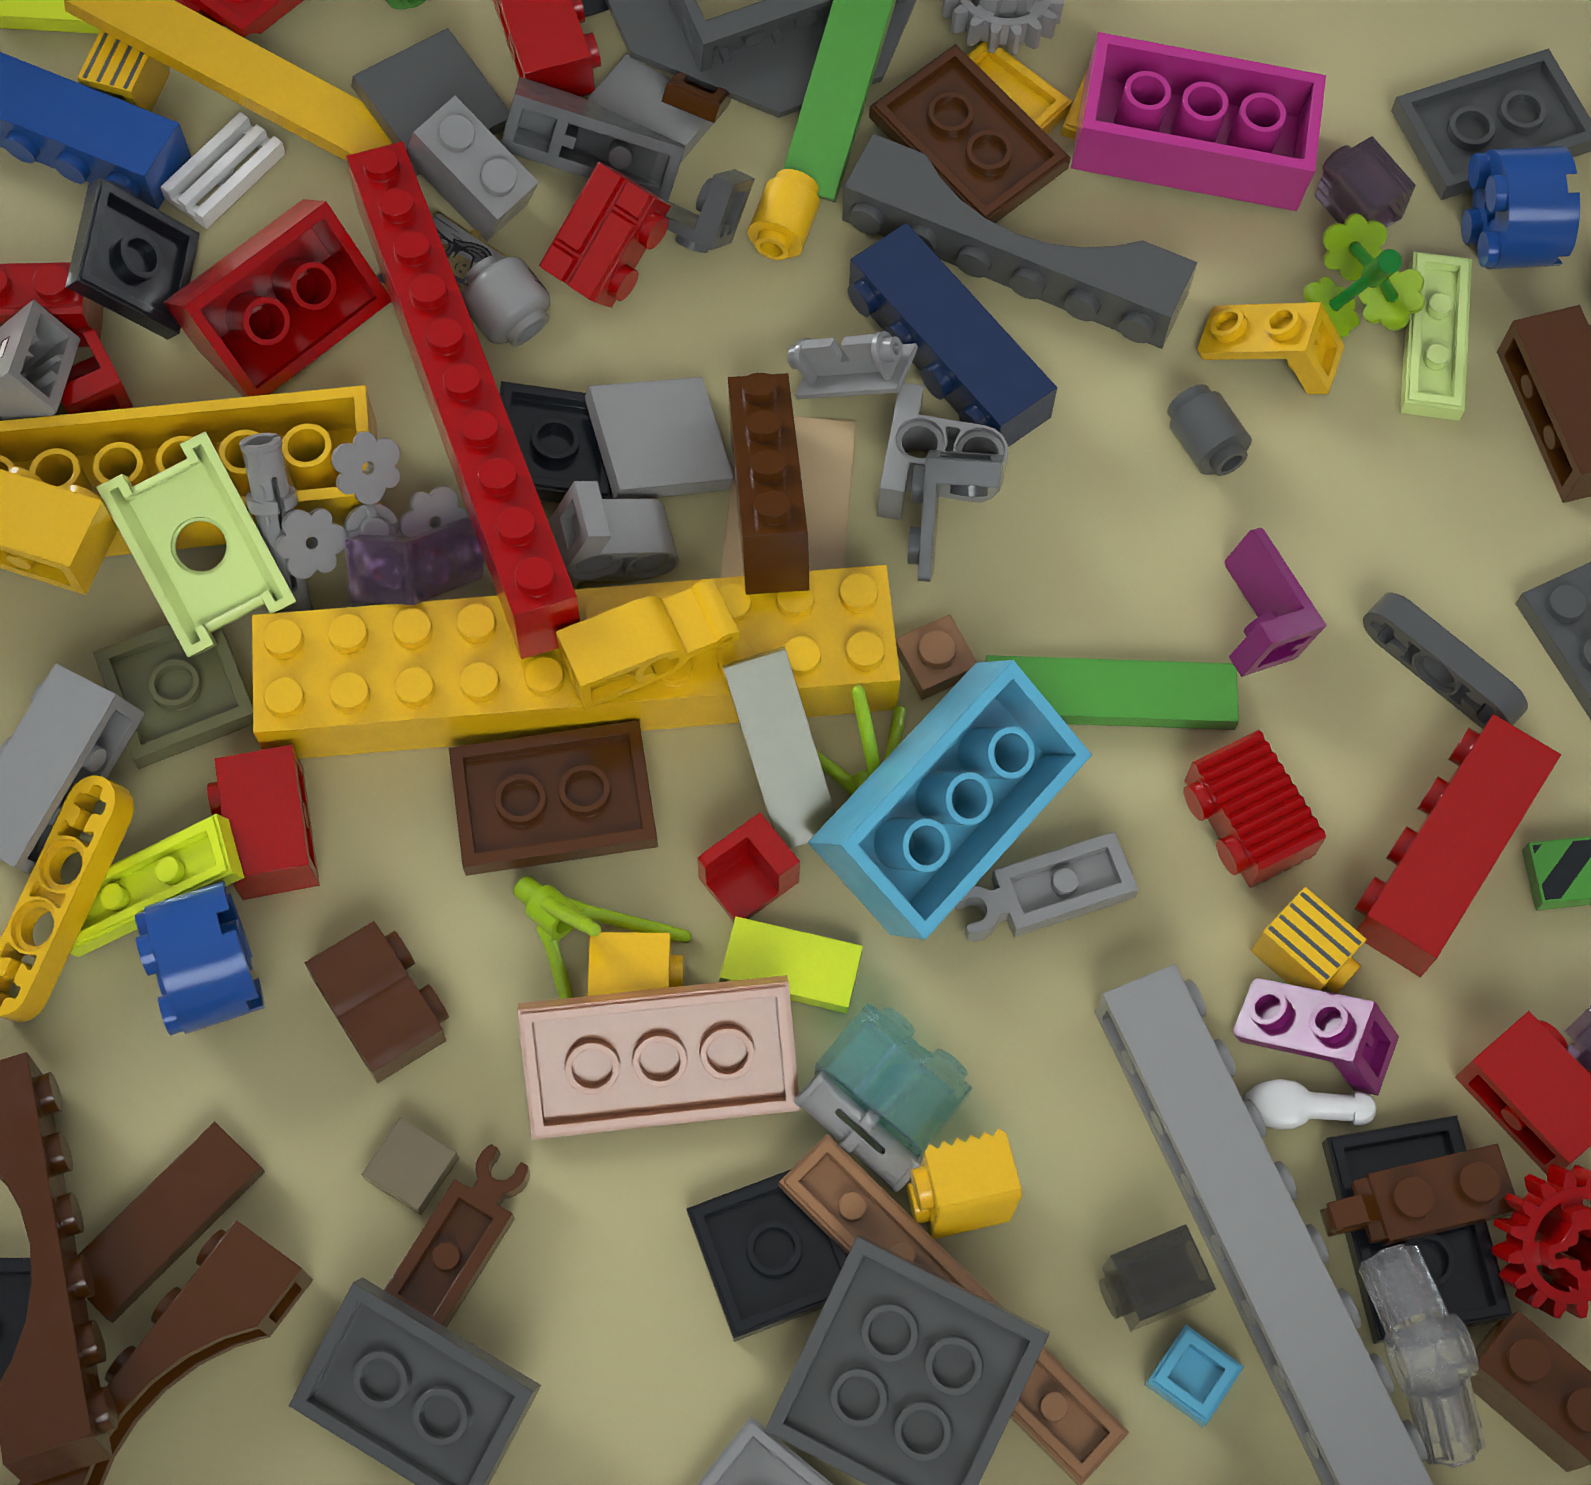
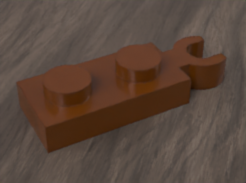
(457, 1241)

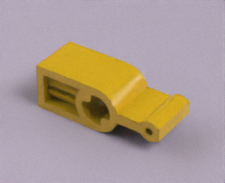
(643, 641)

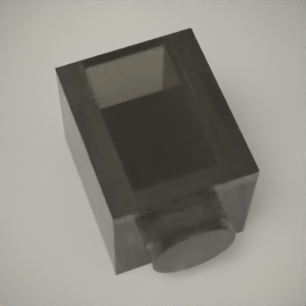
(1155, 1279)

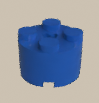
(1521, 207)
(198, 959)

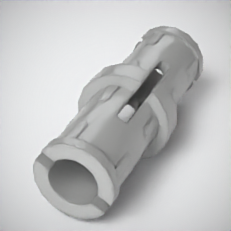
(821, 1100)

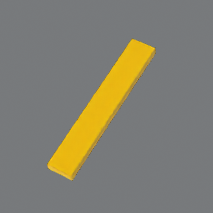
(238, 71)

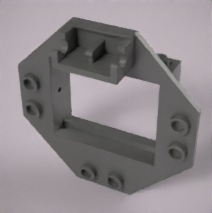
(754, 52)

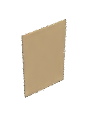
(826, 478)

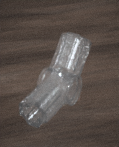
(1427, 1354)

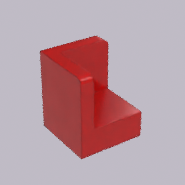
(94, 382)
(749, 868)

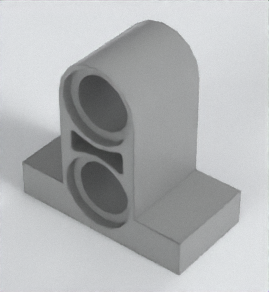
(927, 433)
(612, 536)

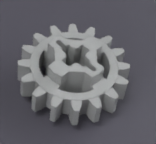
(1004, 21)

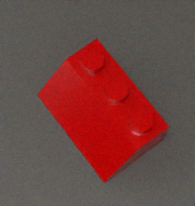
(279, 299)

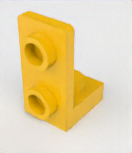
(1277, 331)

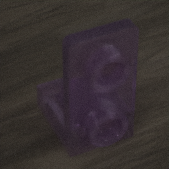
(413, 567)

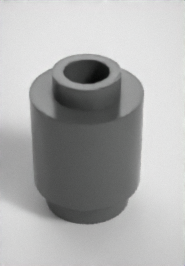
(1209, 430)

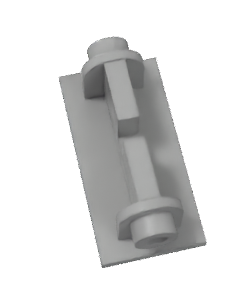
(862, 366)

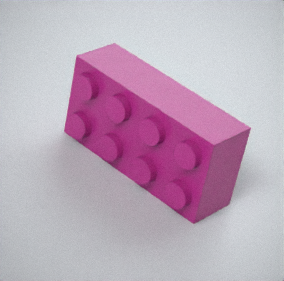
(1199, 122)

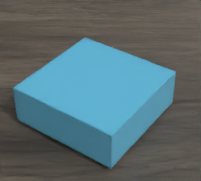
(1194, 1375)

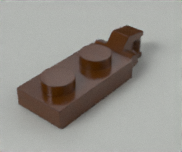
(1424, 1197)

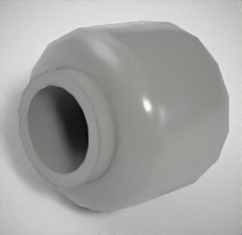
(506, 300)

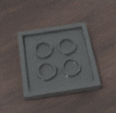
(906, 1375)

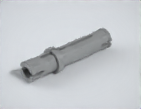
(270, 501)

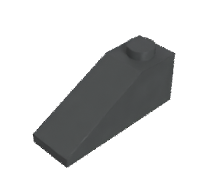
(578, 134)

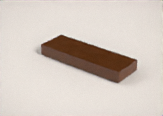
(167, 1219)

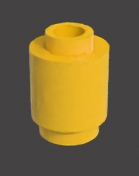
(784, 215)

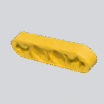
(66, 902)

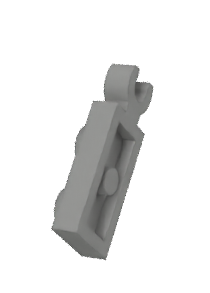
(1053, 888)

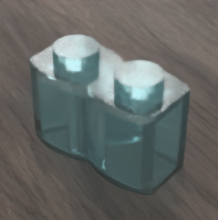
(896, 1076)

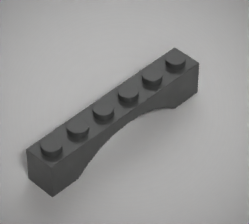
(1119, 286)

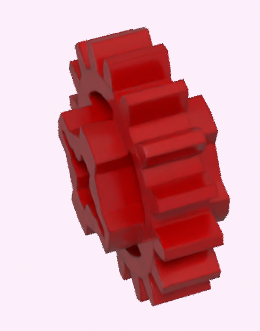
(1551, 1231)

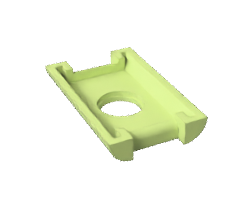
(150, 523)

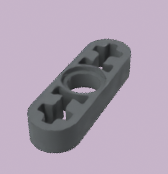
(1443, 661)

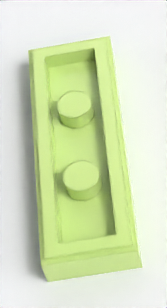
(1438, 339)

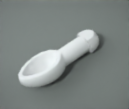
(1290, 1105)

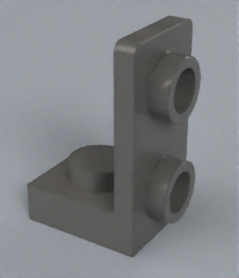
(720, 209)
(968, 475)

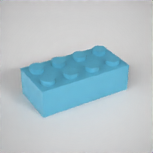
(950, 799)

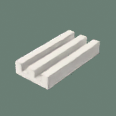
(215, 166)

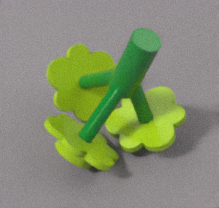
(1380, 286)

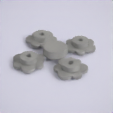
(365, 519)

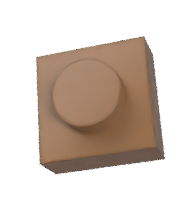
(935, 656)

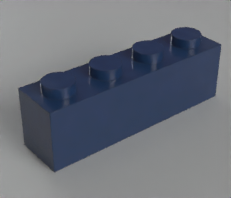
(959, 343)

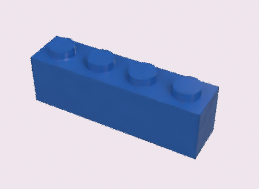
(86, 132)

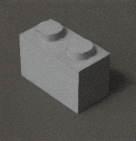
(470, 168)

